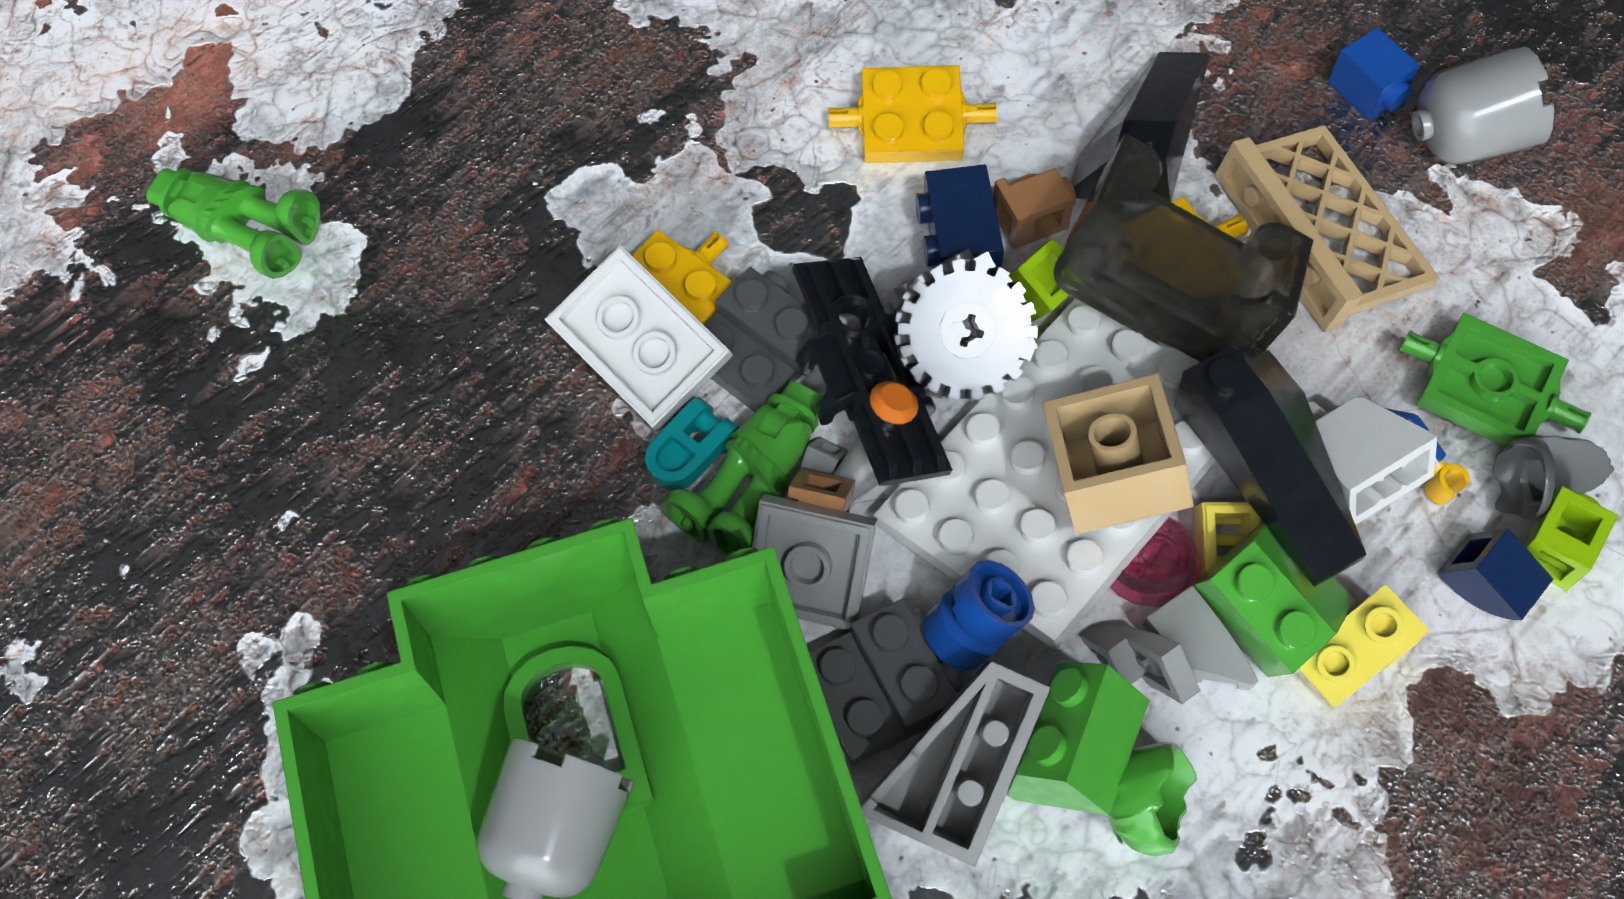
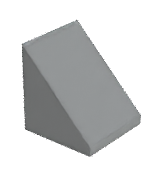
(823, 456)

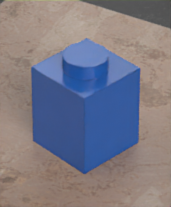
(1374, 74)

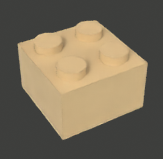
(1118, 454)

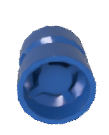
(978, 615)

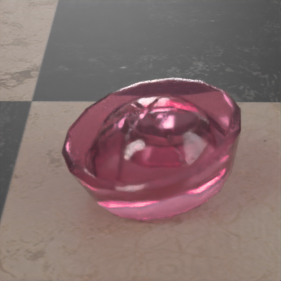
(1161, 567)

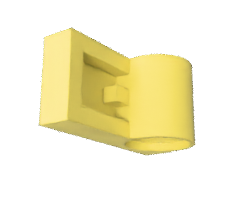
(1364, 646)

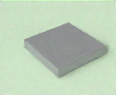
(820, 556)

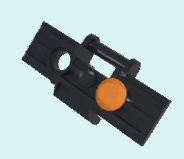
(887, 414)

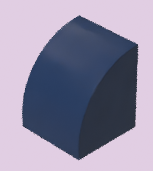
(1496, 574)

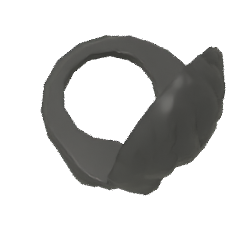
(1540, 466)

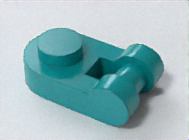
(676, 458)

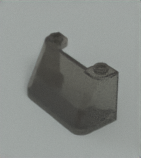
(1175, 272)

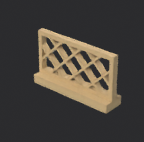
(1268, 197)

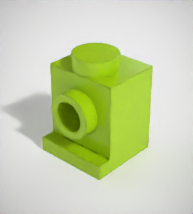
(1570, 536)

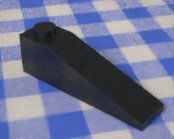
(1154, 112)
(1273, 452)

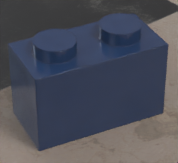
(959, 214)

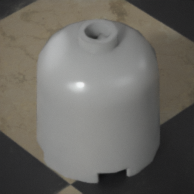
(1484, 108)
(549, 822)

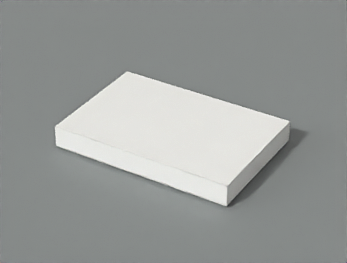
(638, 337)

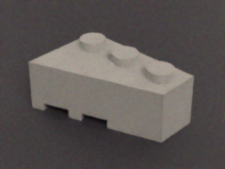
(961, 765)

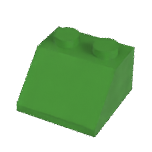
(1272, 604)
(1080, 740)

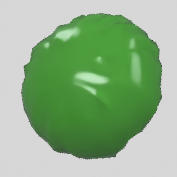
(1152, 798)

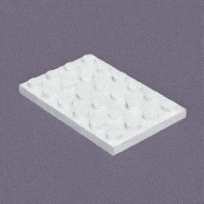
(1006, 484)

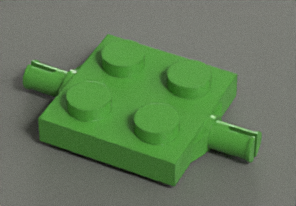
(1493, 382)

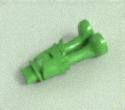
(222, 207)
(763, 448)

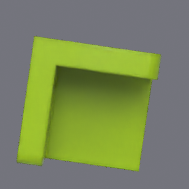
(1038, 279)

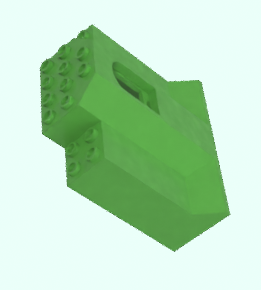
(707, 700)

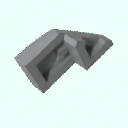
(1204, 640)
(1145, 655)

